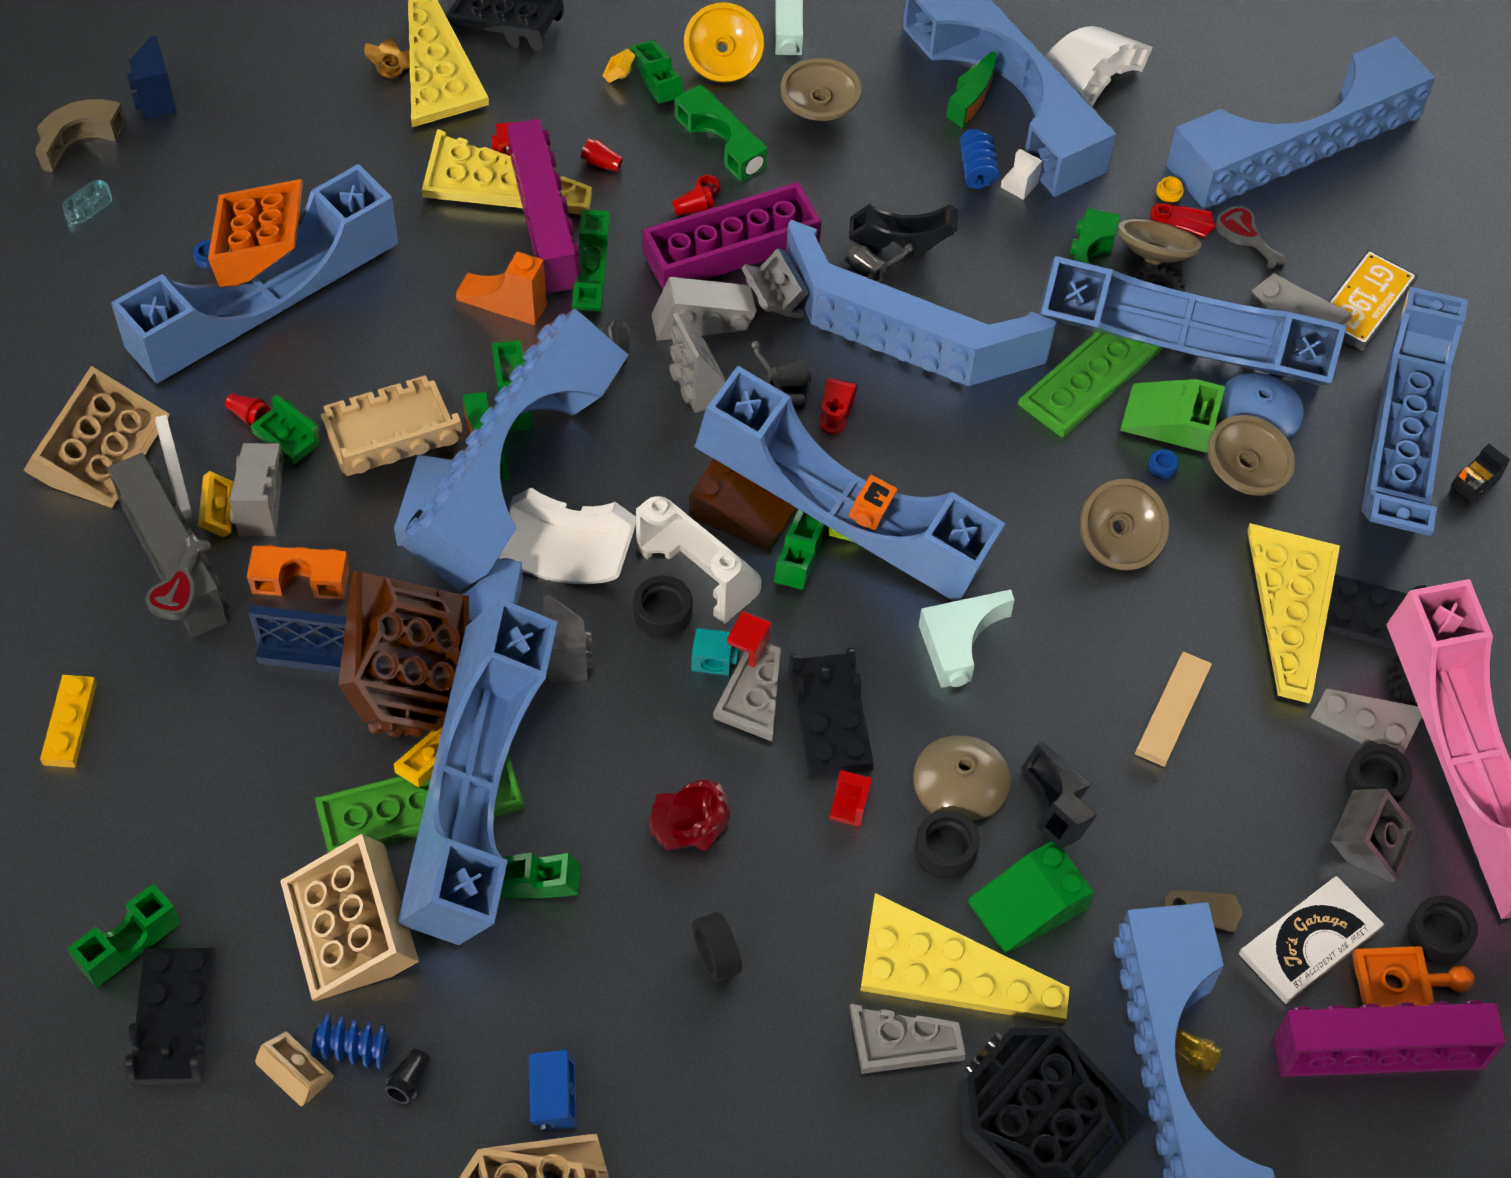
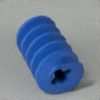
(979, 159)
(350, 1042)

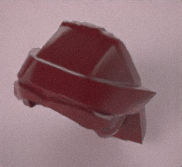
(690, 816)

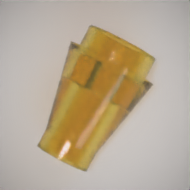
(1197, 1050)

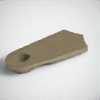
(1223, 906)

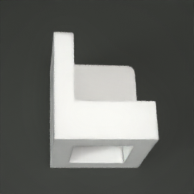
(1023, 175)

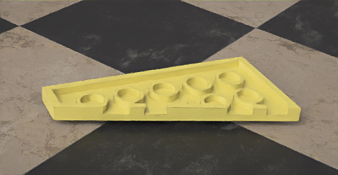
(439, 68)
(484, 177)

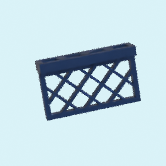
(301, 646)

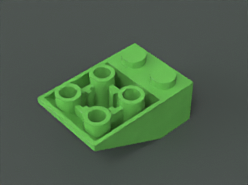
(1174, 411)

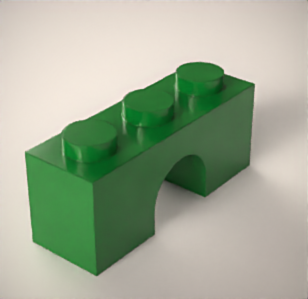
(147, 921)

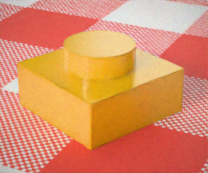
(619, 66)

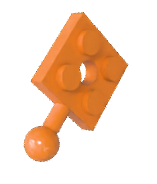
(1410, 967)

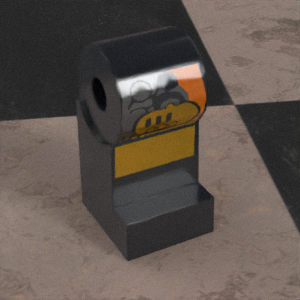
(1480, 473)

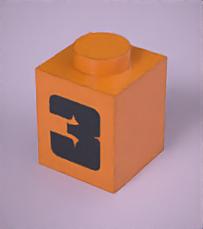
(872, 502)

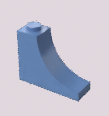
(421, 485)
(501, 582)

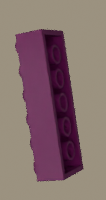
(543, 204)
(727, 235)
(1388, 1038)

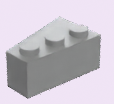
(704, 305)
(257, 489)

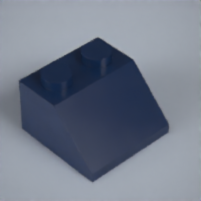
(151, 81)

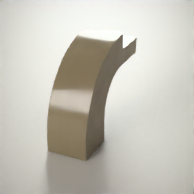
(75, 122)

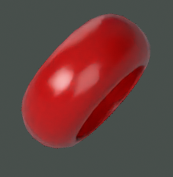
(712, 180)

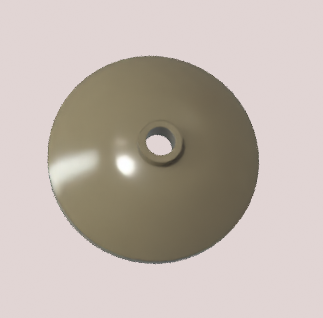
(820, 89)
(1158, 241)
(1259, 447)
(1142, 523)
(973, 792)

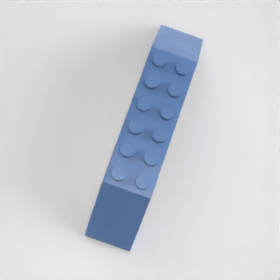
(911, 326)
(1413, 412)

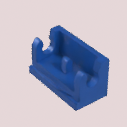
(553, 1090)

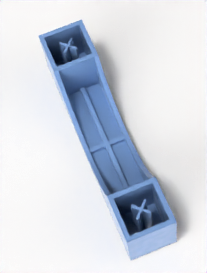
(1065, 129)
(1231, 154)
(178, 323)
(1190, 323)
(761, 438)
(467, 517)
(455, 860)
(1167, 967)

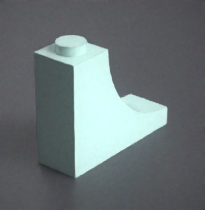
(788, 27)
(953, 628)

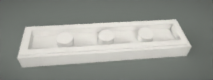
(174, 470)

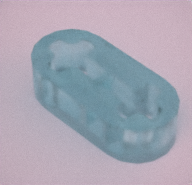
(87, 201)

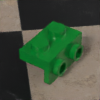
(288, 427)

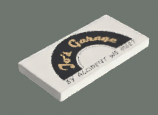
(1311, 939)

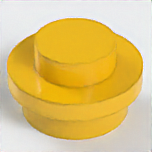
(1170, 189)

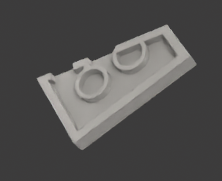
(1283, 295)
(1368, 718)
(900, 1041)

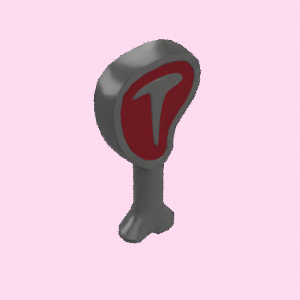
(1238, 226)
(177, 595)

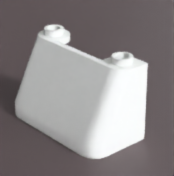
(668, 529)

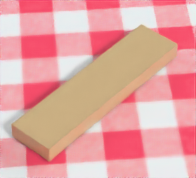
(1173, 709)

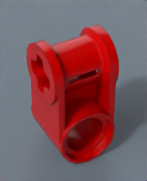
(836, 405)

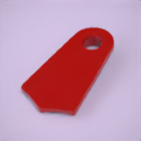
(1192, 220)

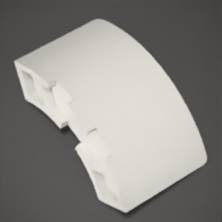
(1092, 56)
(566, 542)

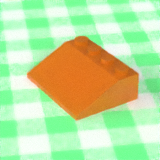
(253, 230)

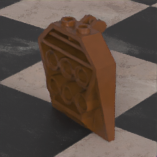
(388, 698)

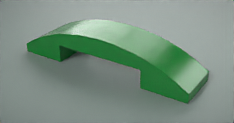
(593, 252)

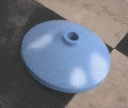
(1263, 398)

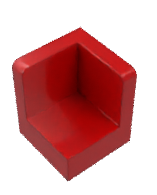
(750, 635)
(850, 798)

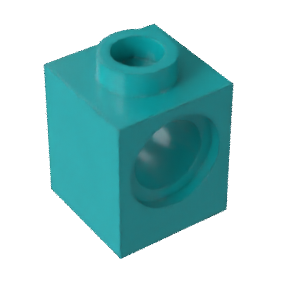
(712, 653)

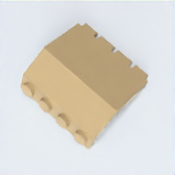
(389, 426)

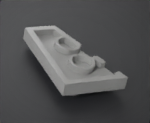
(751, 695)

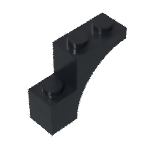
(924, 231)
(1062, 790)

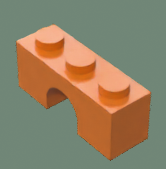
(273, 566)

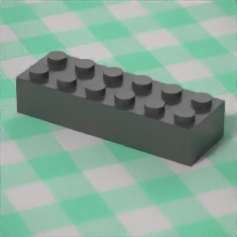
(163, 537)

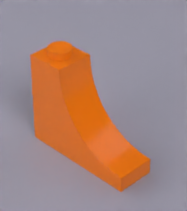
(515, 294)

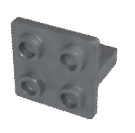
(777, 285)

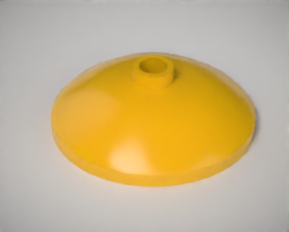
(729, 26)

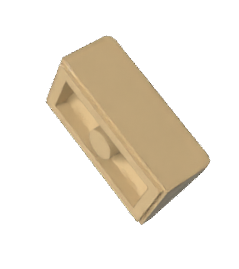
(292, 1068)

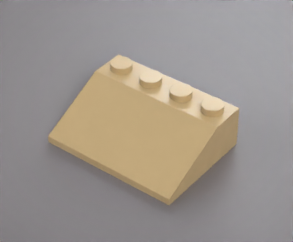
(94, 431)
(348, 918)

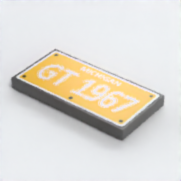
(1371, 296)

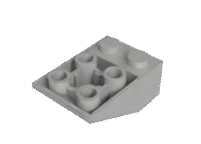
(693, 365)

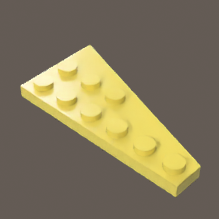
(1295, 596)
(934, 964)

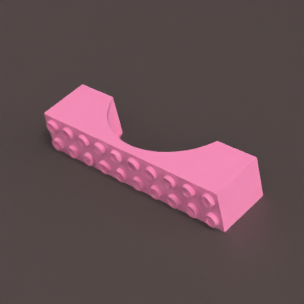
(1447, 663)

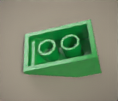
(1032, 897)

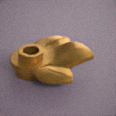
(388, 58)

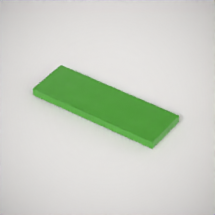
(1085, 380)
(393, 809)

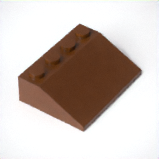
(739, 506)

